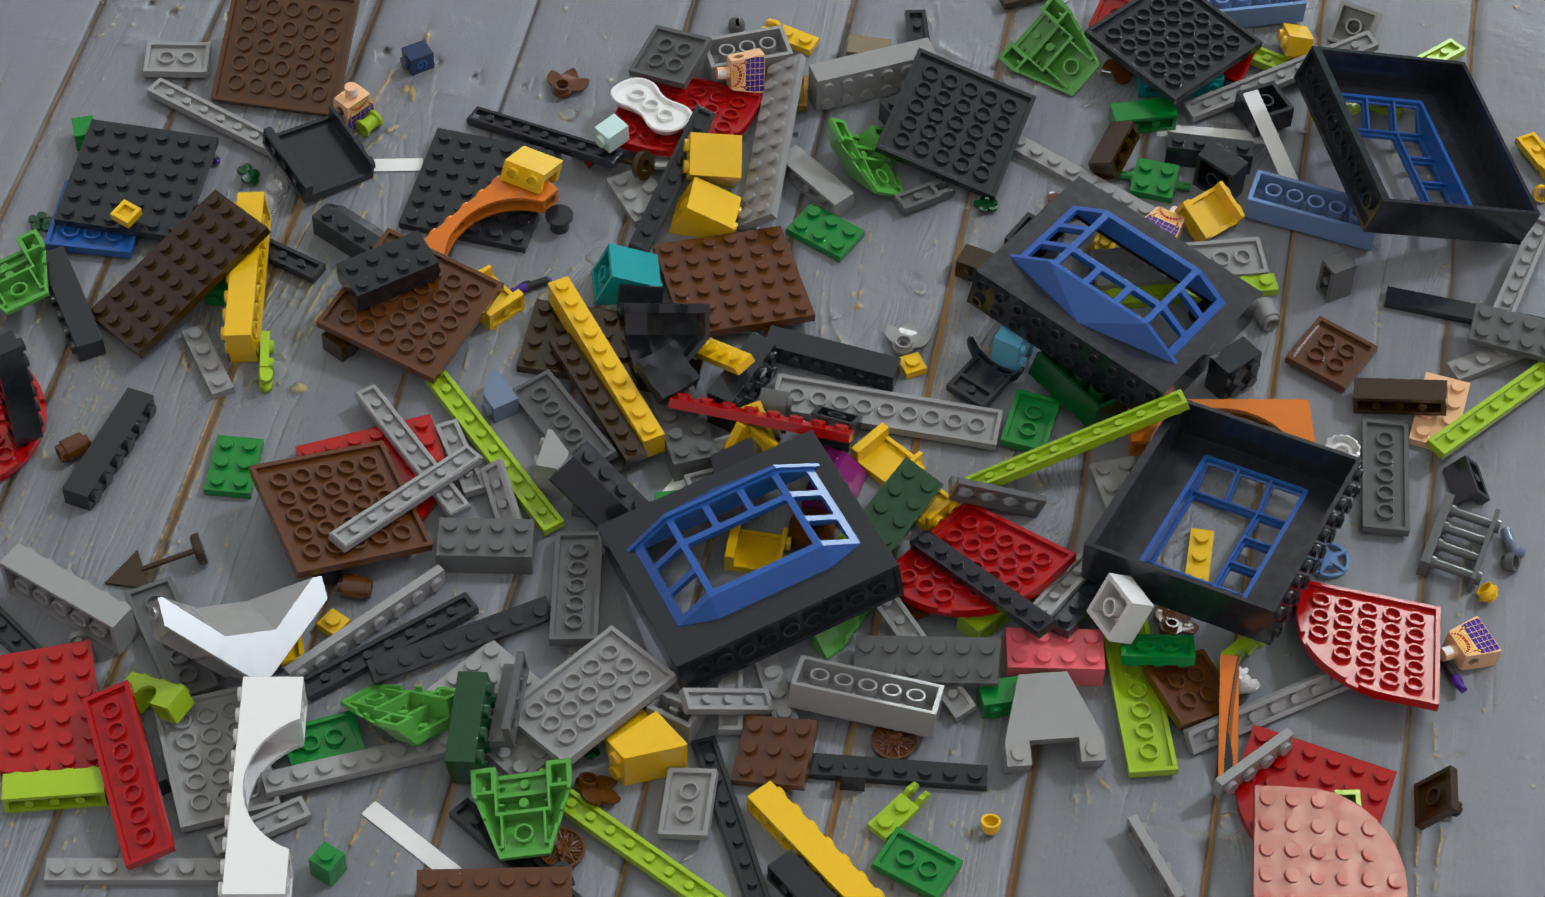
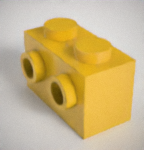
(1294, 40)

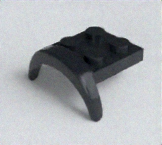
(981, 378)

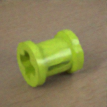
(369, 123)

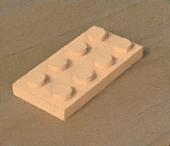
(1427, 425)

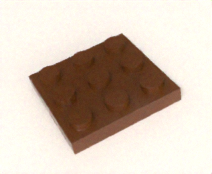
(1331, 354)
(1187, 692)
(775, 751)

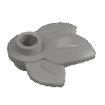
(906, 338)

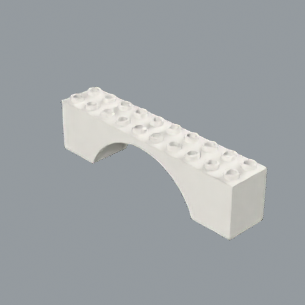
(269, 727)

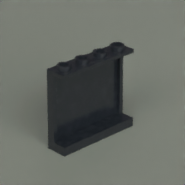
(319, 156)

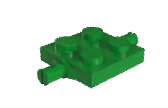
(1154, 180)

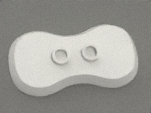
(647, 101)

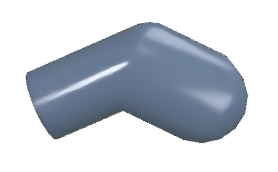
(1510, 542)

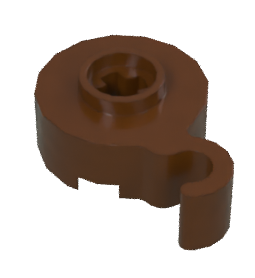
(799, 537)

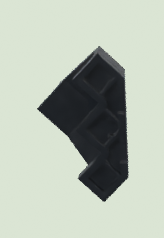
(655, 325)

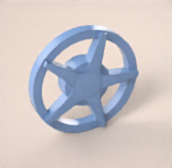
(1330, 562)

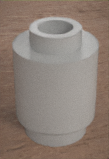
(1267, 314)

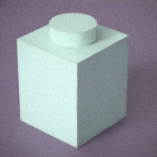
(611, 133)

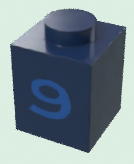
(417, 57)

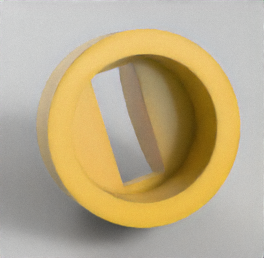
(1535, 193)
(990, 824)

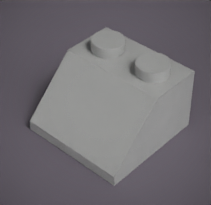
(1353, 20)

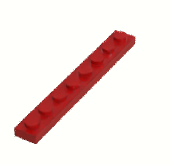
(751, 415)

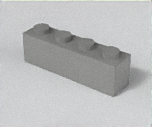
(818, 183)

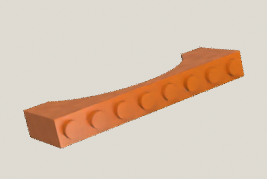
(494, 199)
(1285, 415)

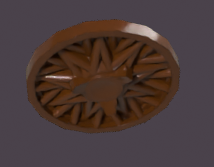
(892, 743)
(567, 846)

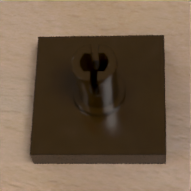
(1436, 798)

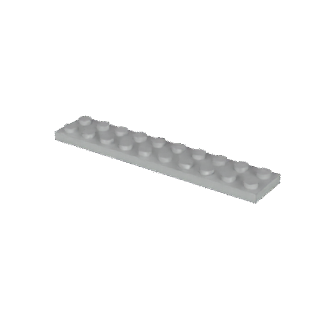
(772, 142)
(900, 412)

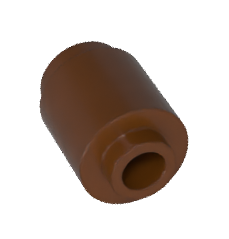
(72, 447)
(355, 587)

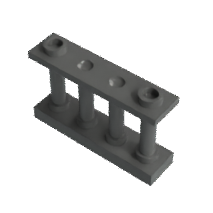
(1443, 527)

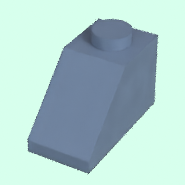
(499, 398)

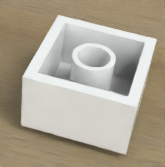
(1120, 608)

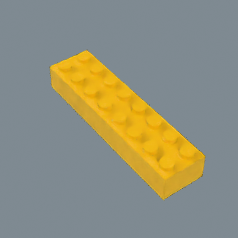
(247, 289)

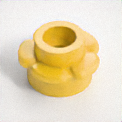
(1487, 592)

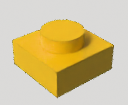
(126, 213)
(912, 365)
(332, 622)

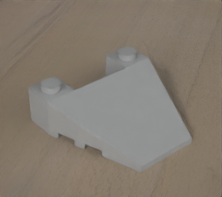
(1049, 711)

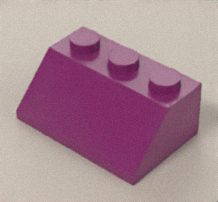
(849, 469)

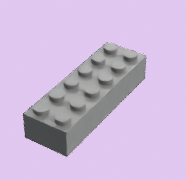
(862, 75)
(69, 598)
(866, 696)

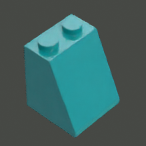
(623, 266)

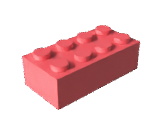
(1079, 655)

